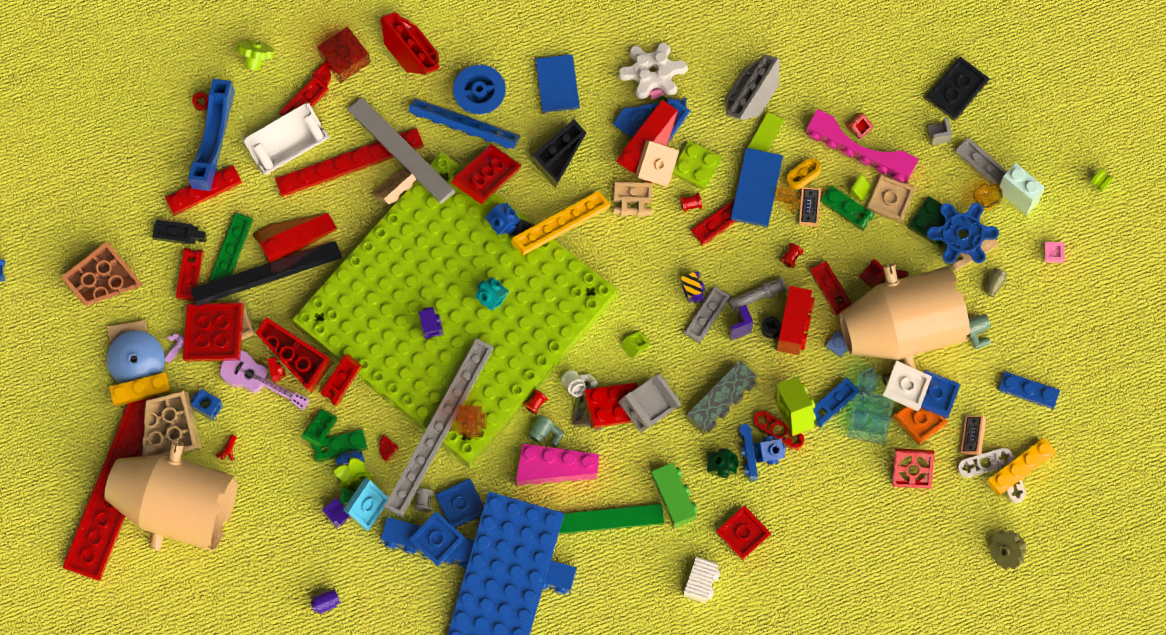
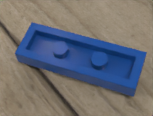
(1029, 390)

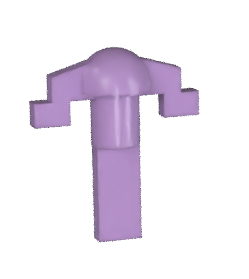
(176, 348)

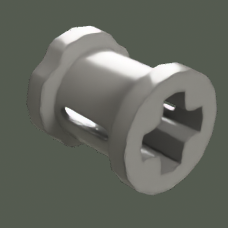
(423, 500)

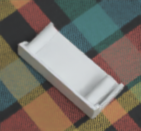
(285, 138)

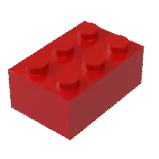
(796, 320)

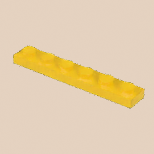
(560, 223)

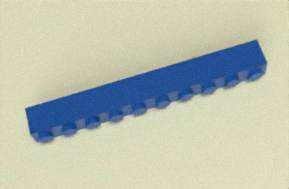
(397, 534)

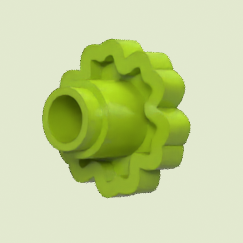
(254, 53)

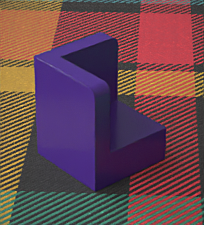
(335, 513)

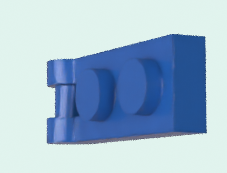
(835, 401)
(747, 451)

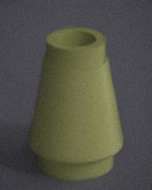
(995, 282)

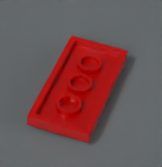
(486, 174)

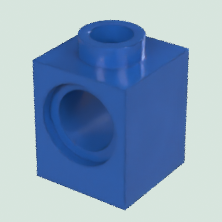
(210, 411)

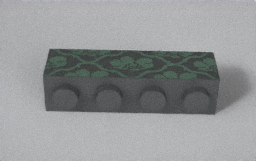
(722, 397)

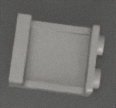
(649, 403)

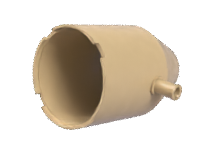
(906, 316)
(173, 497)

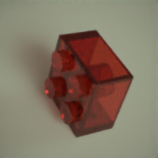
(344, 54)

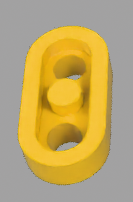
(803, 174)

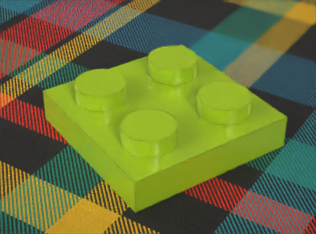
(696, 165)

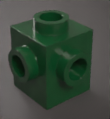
(722, 463)

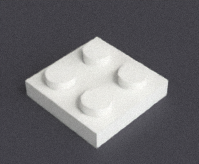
(907, 386)

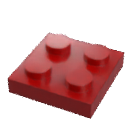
(743, 533)

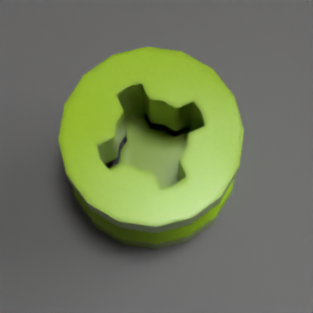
(1102, 180)

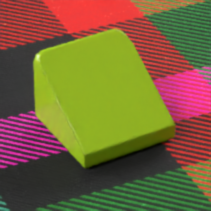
(860, 188)
(635, 344)

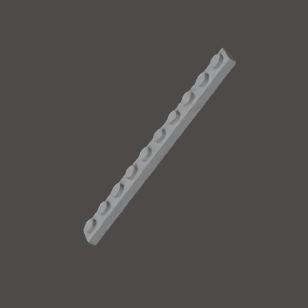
(438, 427)

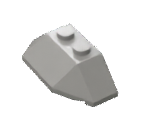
(753, 88)

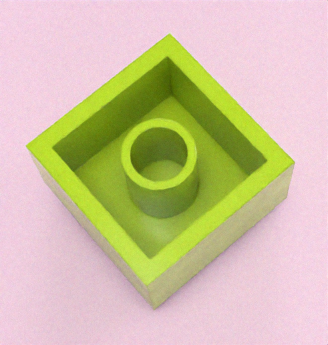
(795, 405)

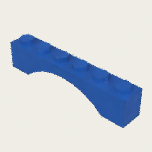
(206, 160)

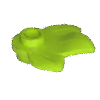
(350, 473)

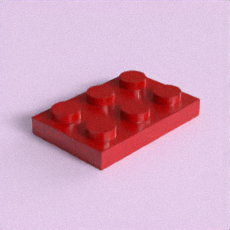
(604, 407)

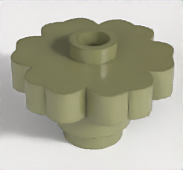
(1008, 549)

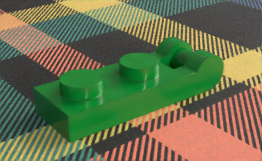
(846, 207)
(340, 444)

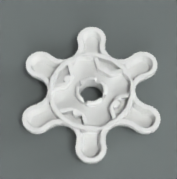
(650, 80)

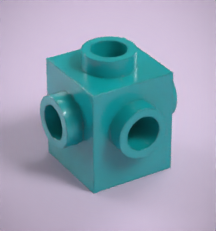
(491, 293)

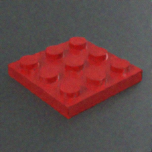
(213, 332)

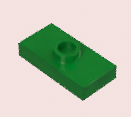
(319, 427)

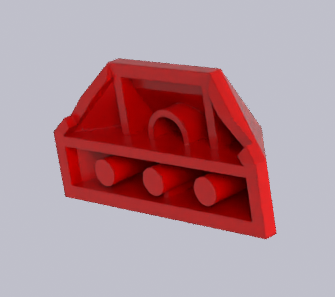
(409, 45)

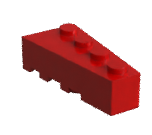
(299, 357)

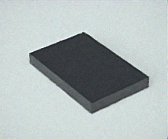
(957, 88)

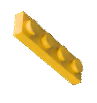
(1021, 467)

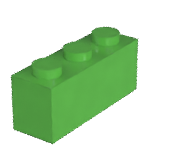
(674, 494)

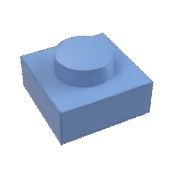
(837, 344)

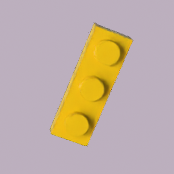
(140, 389)

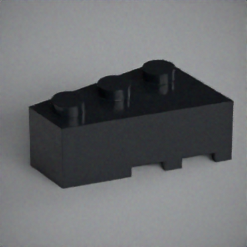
(558, 152)

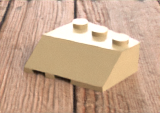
(169, 420)

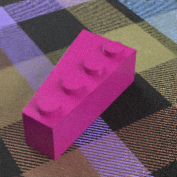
(555, 465)

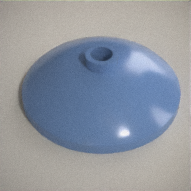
(138, 344)

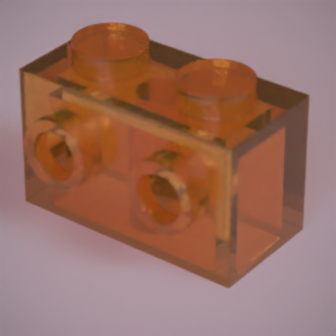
(471, 421)

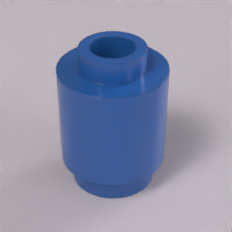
(345, 457)

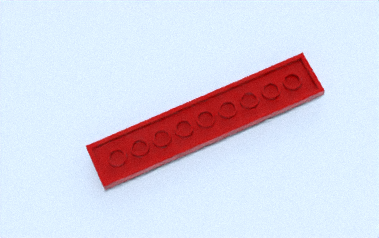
(101, 520)

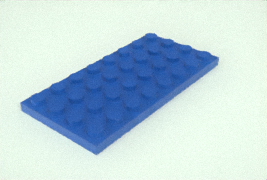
(506, 568)

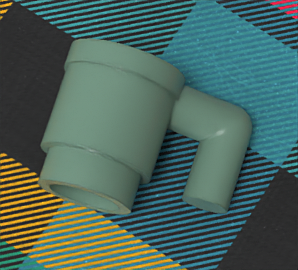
(978, 325)
(542, 427)

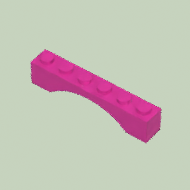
(896, 164)

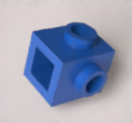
(503, 219)
(769, 450)

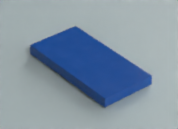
(757, 187)

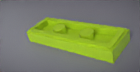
(766, 133)

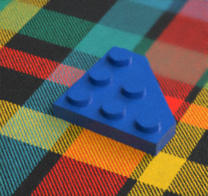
(633, 118)

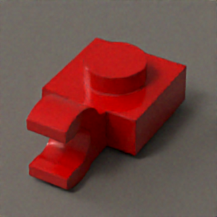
(276, 370)

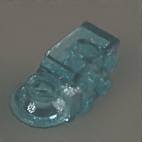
(869, 411)

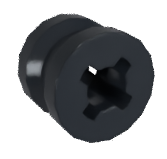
(769, 331)

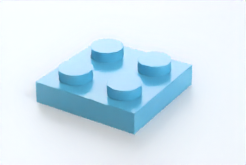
(366, 504)

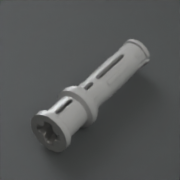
(765, 290)

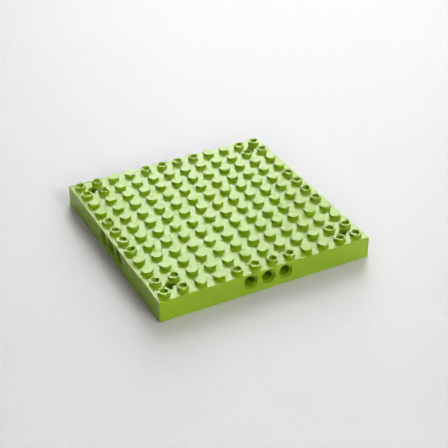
(436, 259)

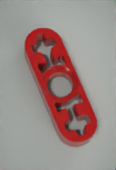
(763, 428)

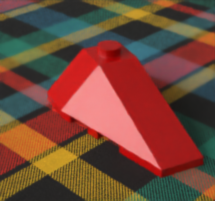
(655, 129)

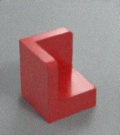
(873, 274)

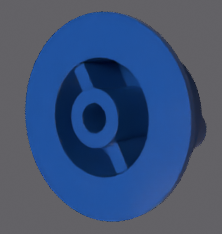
(479, 89)

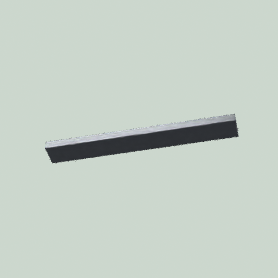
(266, 273)

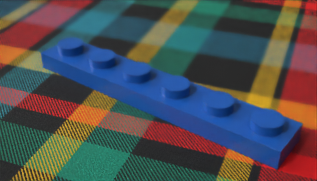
(460, 122)

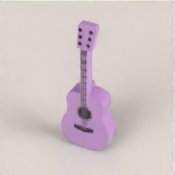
(254, 377)

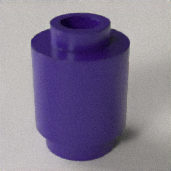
(325, 601)

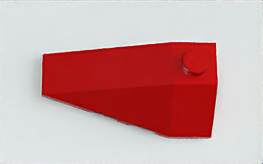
(291, 236)

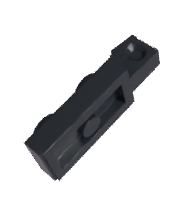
(177, 232)

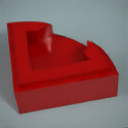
(323, 74)
(387, 448)

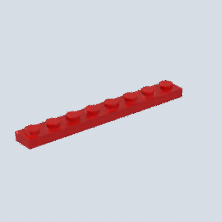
(341, 165)

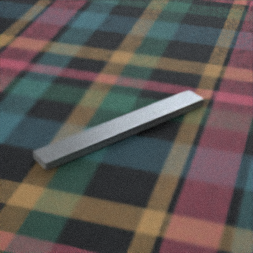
(401, 150)

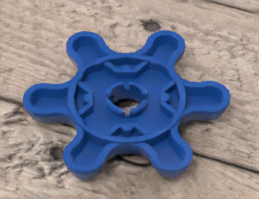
(968, 222)

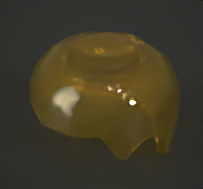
(988, 196)

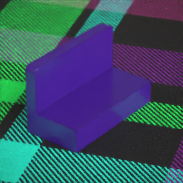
(745, 324)

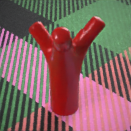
(228, 449)

